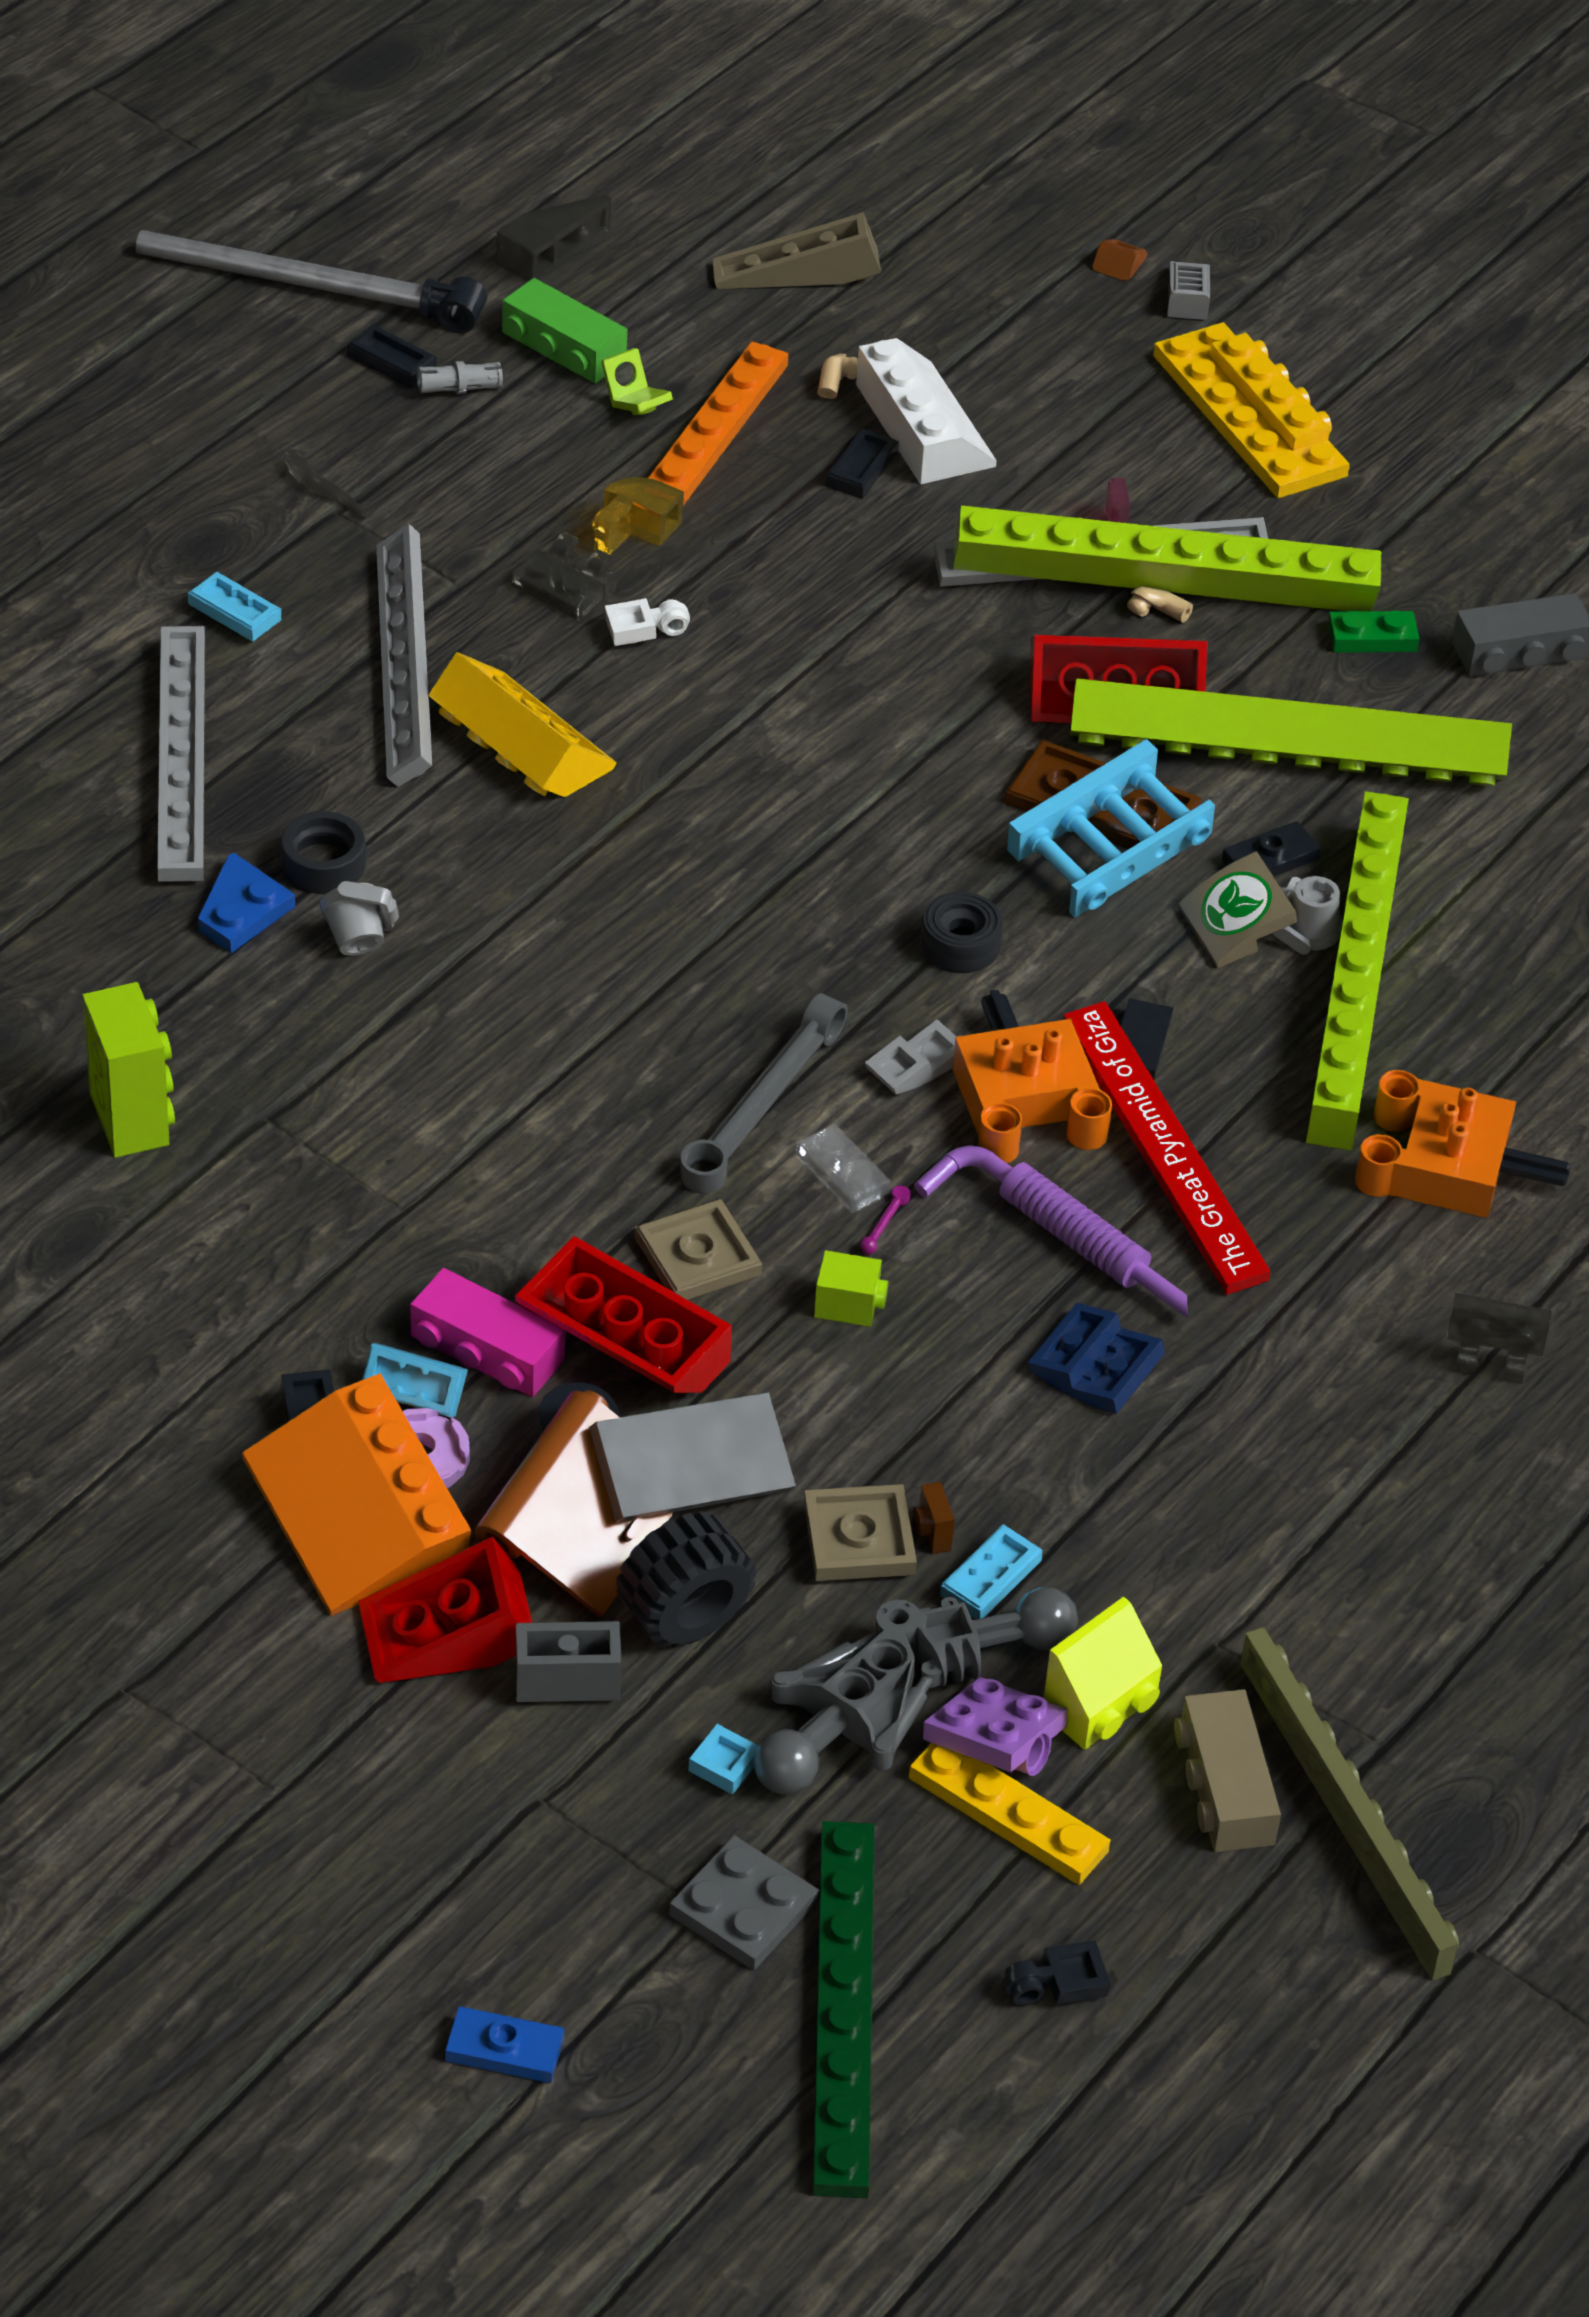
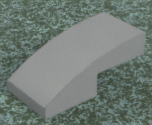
(915, 1062)

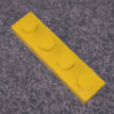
(1011, 1811)

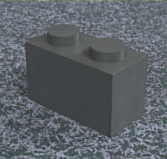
(568, 1661)

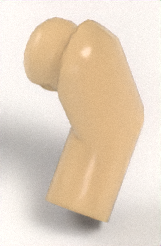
(833, 371)
(1162, 600)

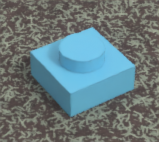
(723, 1759)

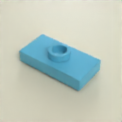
(234, 606)
(417, 1379)
(992, 1571)

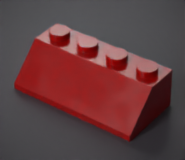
(1136, 661)
(630, 1317)

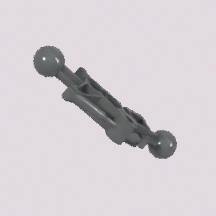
(870, 1687)

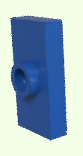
(504, 2044)

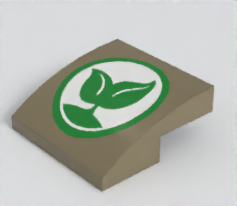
(1237, 909)

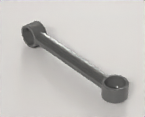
(819, 1026)

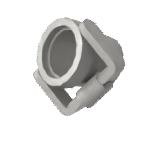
(1317, 914)
(355, 916)

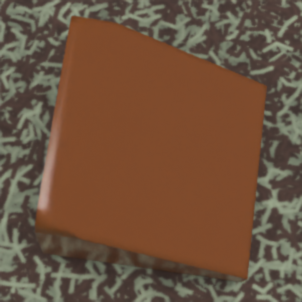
(1118, 259)

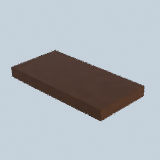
(1056, 768)

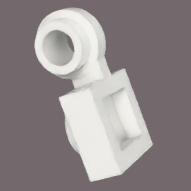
(636, 622)

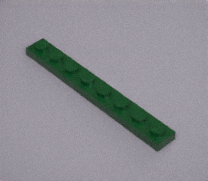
(844, 2011)

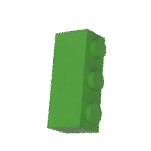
(562, 329)

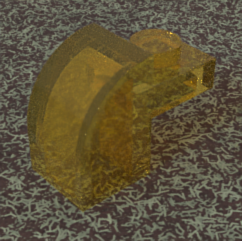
(637, 508)

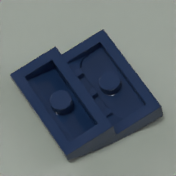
(1096, 1358)

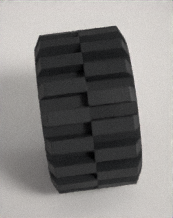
(686, 1579)

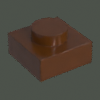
(934, 1518)

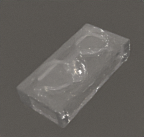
(843, 1168)

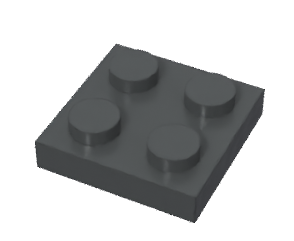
(743, 1902)

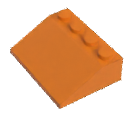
(357, 1494)

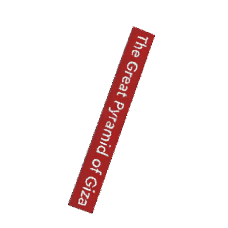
(1168, 1150)

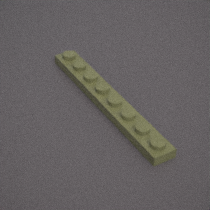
(1355, 1814)

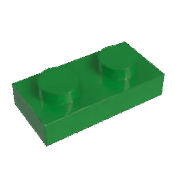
(1373, 631)

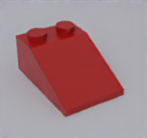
(447, 1616)

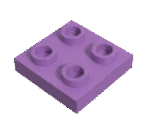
(998, 1726)

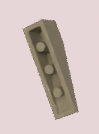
(815, 256)

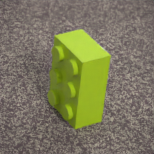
(128, 1068)

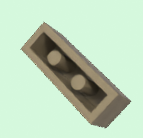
(1228, 1771)

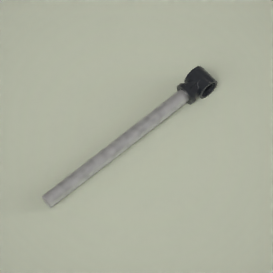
(454, 304)

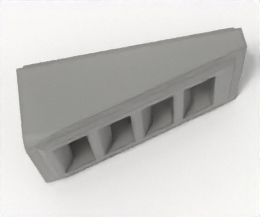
(1188, 290)

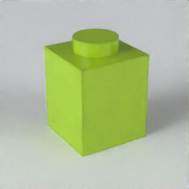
(849, 1288)

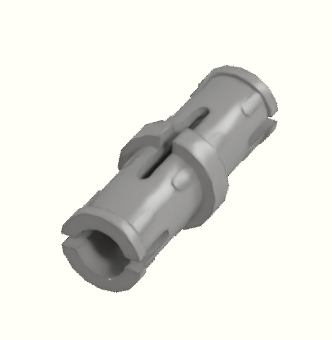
(459, 377)

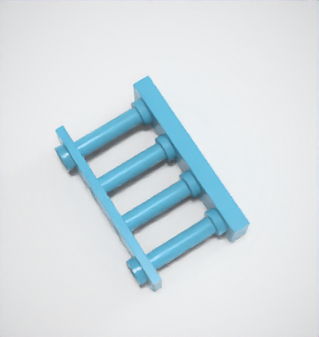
(1102, 792)

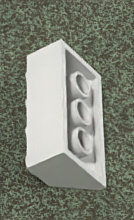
(920, 412)

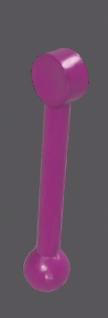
(899, 1196)

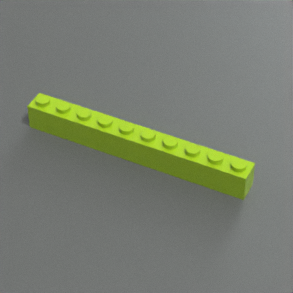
(1166, 559)
(1291, 730)
(1357, 972)

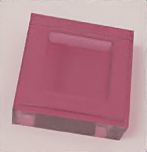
(1117, 501)

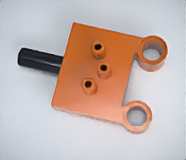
(1026, 1080)
(1452, 1146)

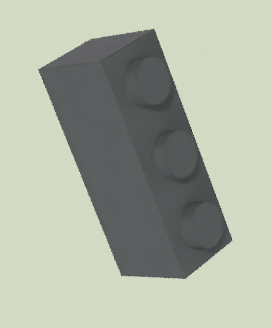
(1521, 634)

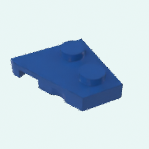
(242, 904)

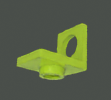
(635, 395)

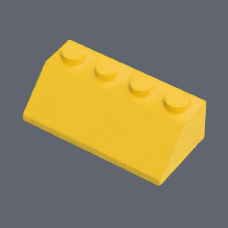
(518, 728)

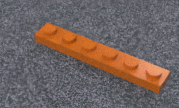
(721, 418)

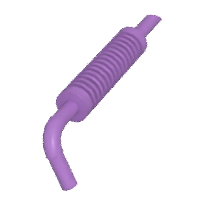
(1062, 1218)

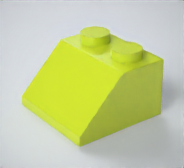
(1103, 1674)

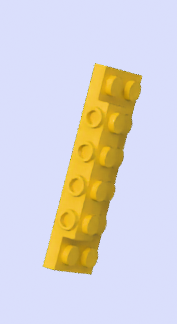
(1254, 407)

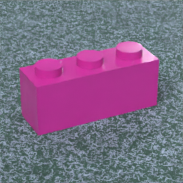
(487, 1332)

